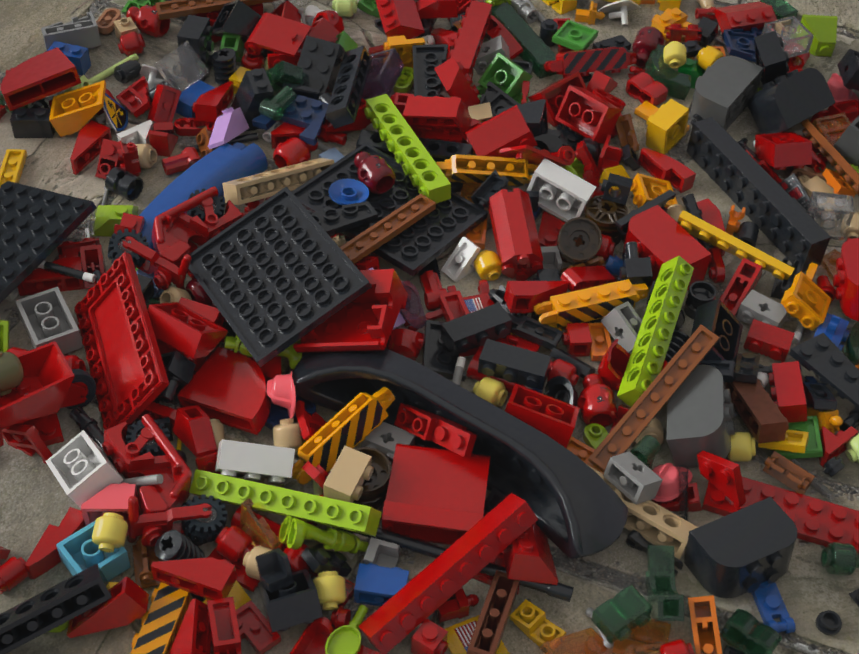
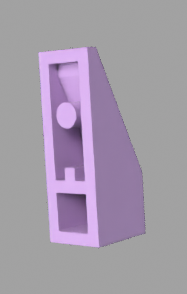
(227, 127)

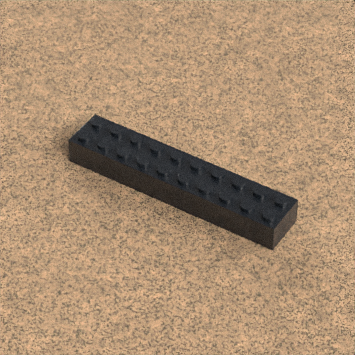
(752, 187)

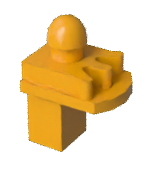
(589, 16)
(828, 419)

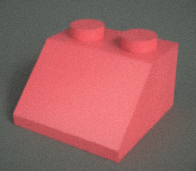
(110, 499)

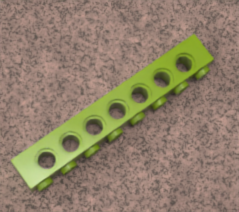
(407, 149)
(656, 329)
(287, 502)

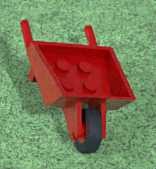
(45, 387)

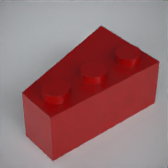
(438, 113)

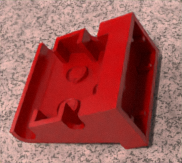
(364, 322)
(434, 493)

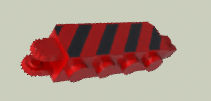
(590, 61)

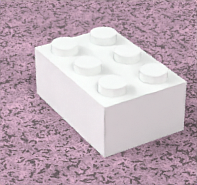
(560, 191)
(255, 461)
(83, 468)

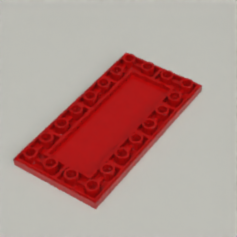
(120, 344)

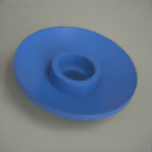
(348, 191)

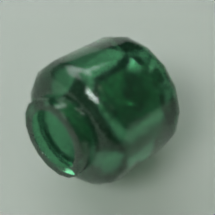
(840, 558)

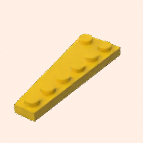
(733, 245)

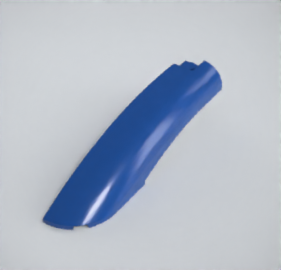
(215, 168)

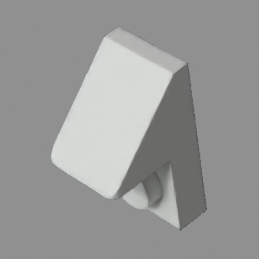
(137, 134)
(461, 259)

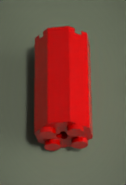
(515, 234)

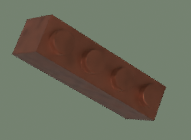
(758, 411)
(494, 615)

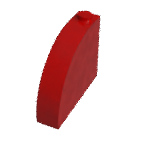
(38, 78)
(230, 390)

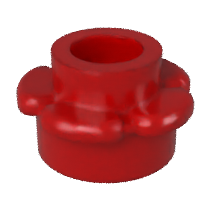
(340, 617)

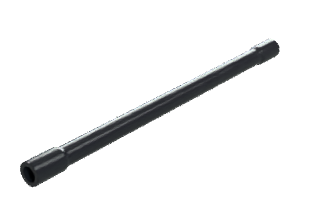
(558, 591)

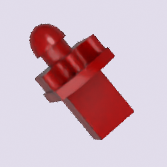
(457, 607)

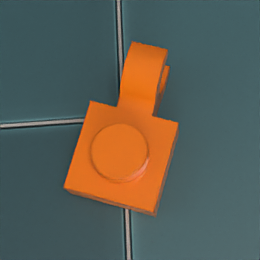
(733, 223)

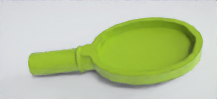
(347, 638)

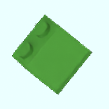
(505, 75)

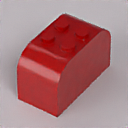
(664, 239)
(848, 279)

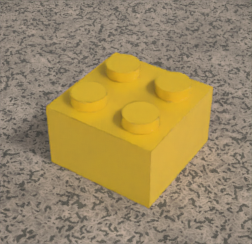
(667, 126)

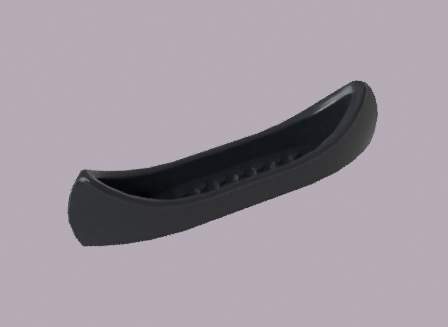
(564, 493)

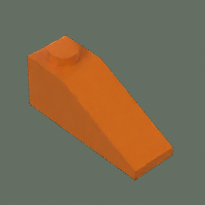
(704, 625)

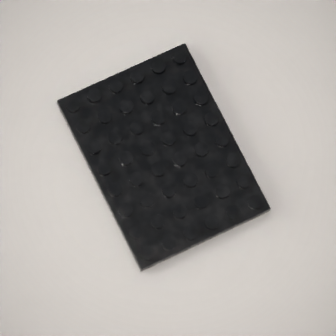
(32, 228)
(416, 244)
(276, 275)

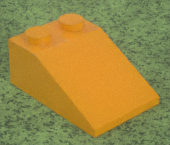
(75, 108)

